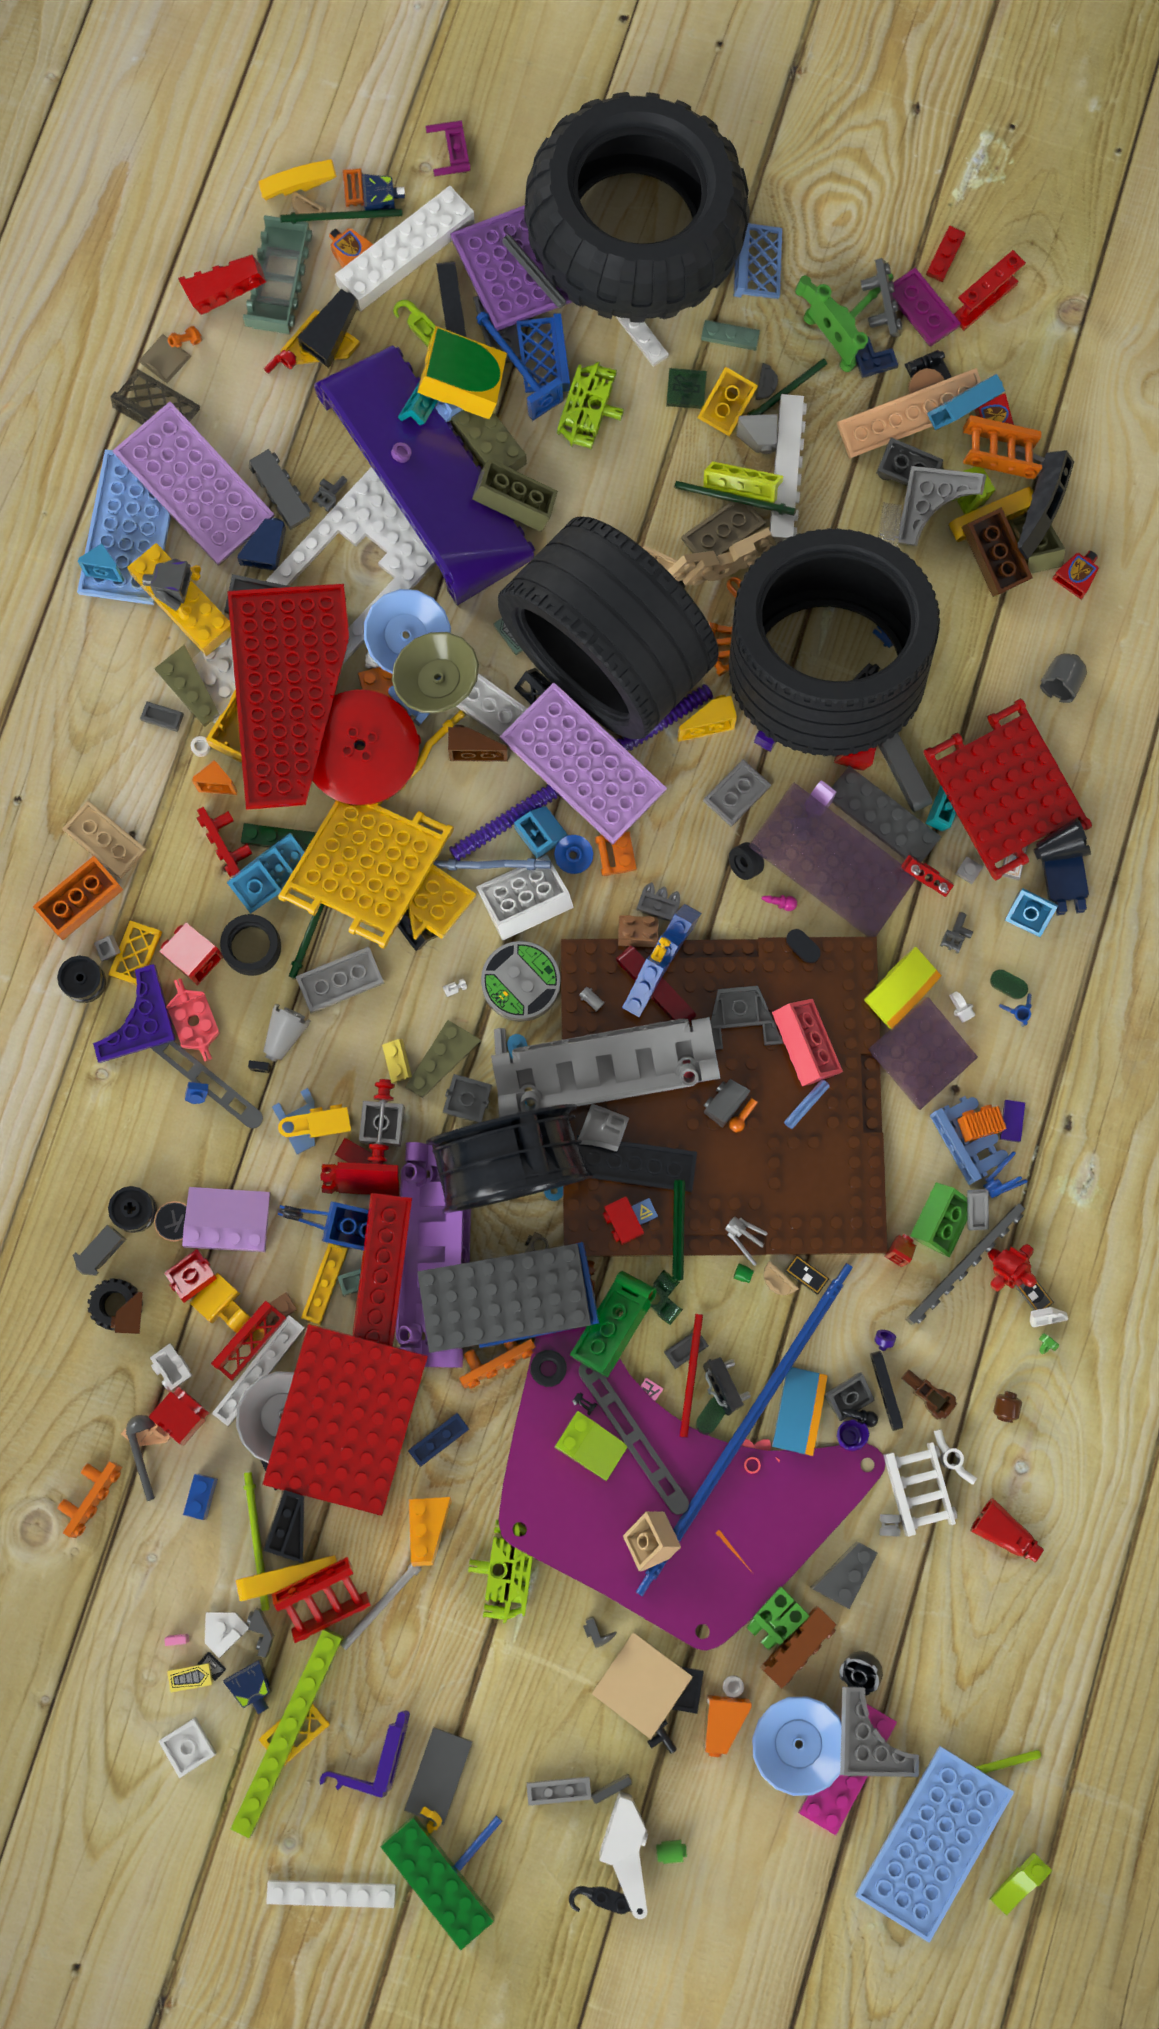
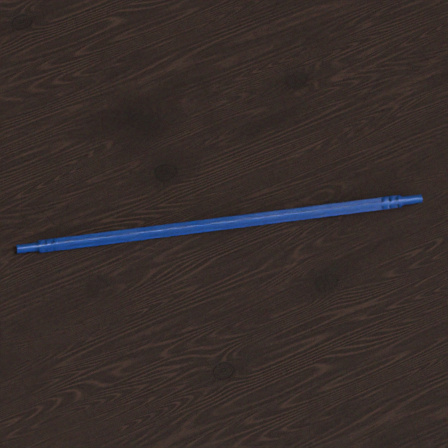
(751, 1418)

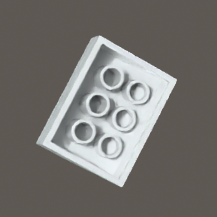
(524, 898)

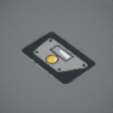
(216, 1667)

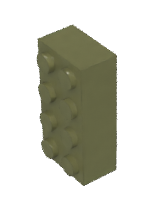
(488, 439)
(515, 495)

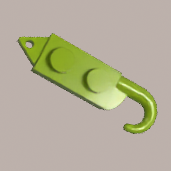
(417, 321)

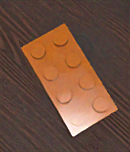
(78, 898)

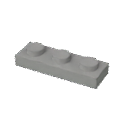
(558, 1791)

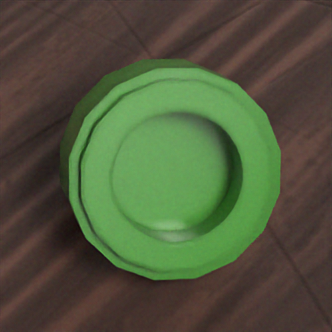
(1048, 1343)

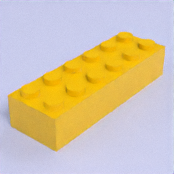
(206, 623)

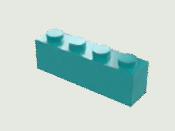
(941, 813)

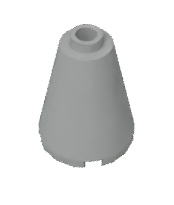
(283, 1032)

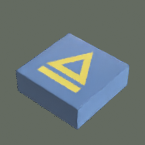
(644, 1211)

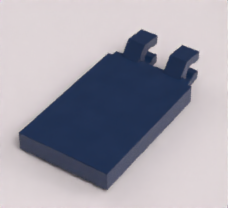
(1065, 882)

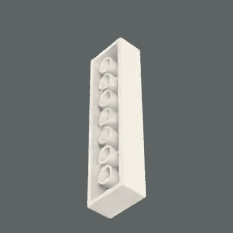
(405, 247)

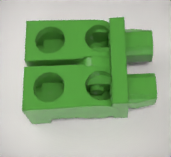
(776, 1625)

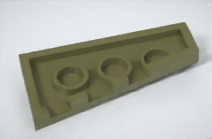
(186, 683)
(442, 1057)

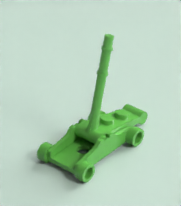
(835, 319)

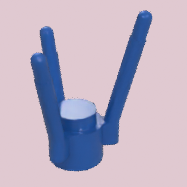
(1021, 1012)
(995, 1187)

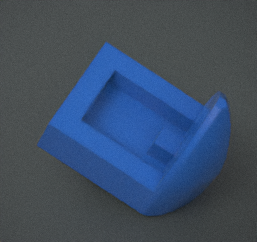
(196, 1092)

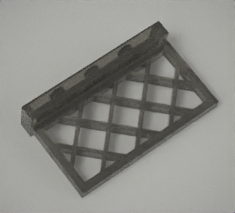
(142, 414)

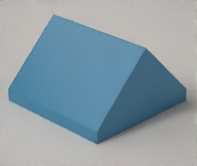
(100, 565)
(1031, 912)

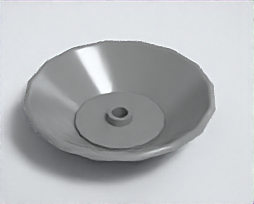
(260, 1412)

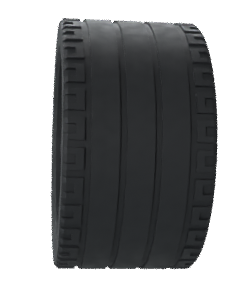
(840, 572)
(609, 626)

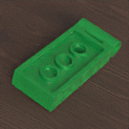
(605, 1342)

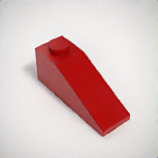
(901, 1250)

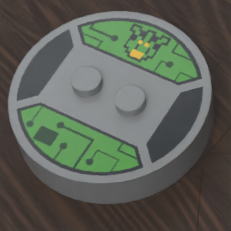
(520, 981)

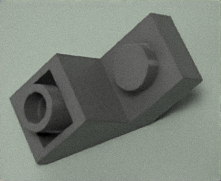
(259, 1624)

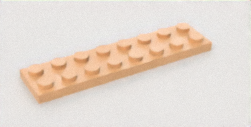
(900, 416)

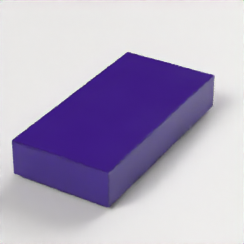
(1013, 1117)

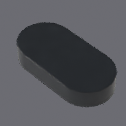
(803, 946)

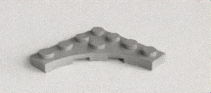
(930, 490)
(863, 1747)

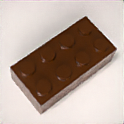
(997, 552)

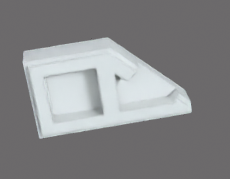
(1047, 1316)

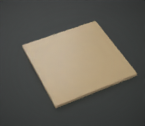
(642, 1685)

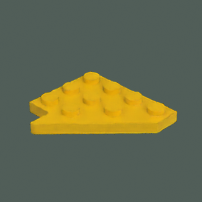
(438, 903)

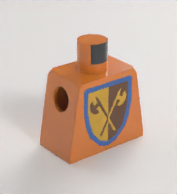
(347, 245)

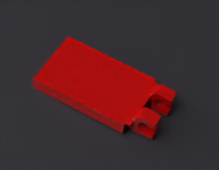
(360, 1178)

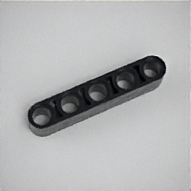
(451, 298)

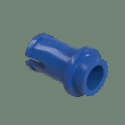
(883, 637)

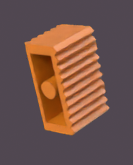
(981, 1123)

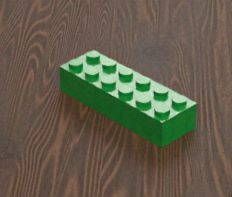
(437, 1882)

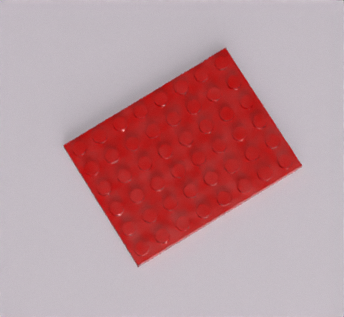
(345, 1419)

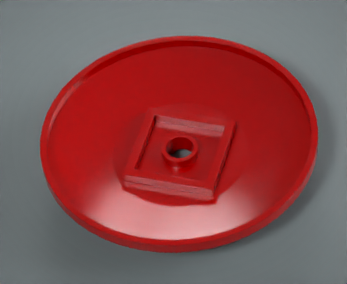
(383, 764)

